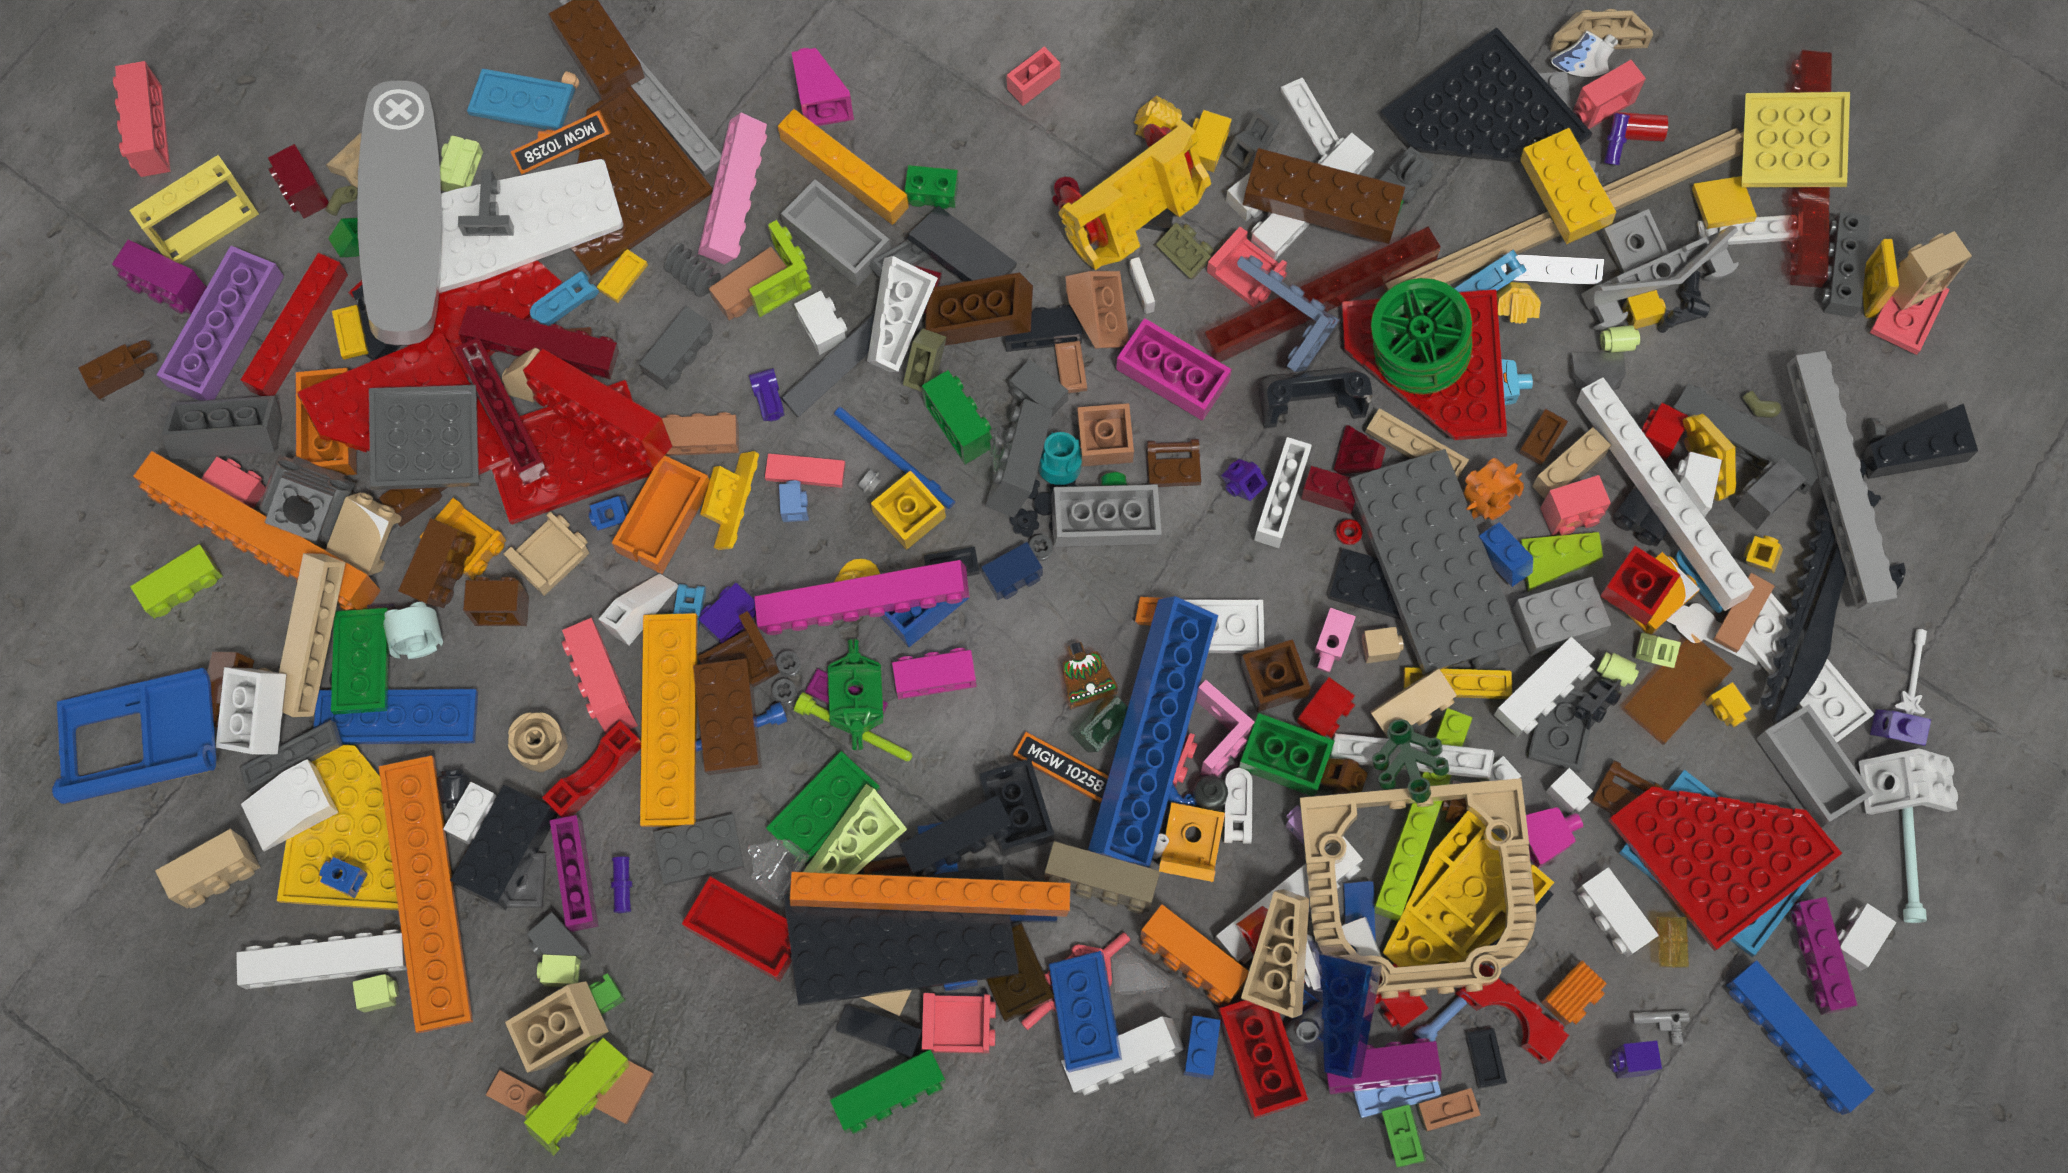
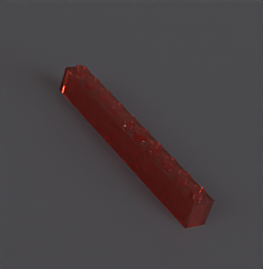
(1810, 204)
(1331, 290)

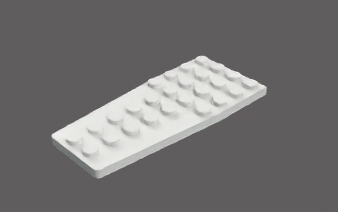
(548, 215)

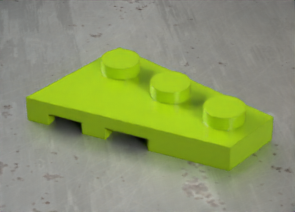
(1560, 555)

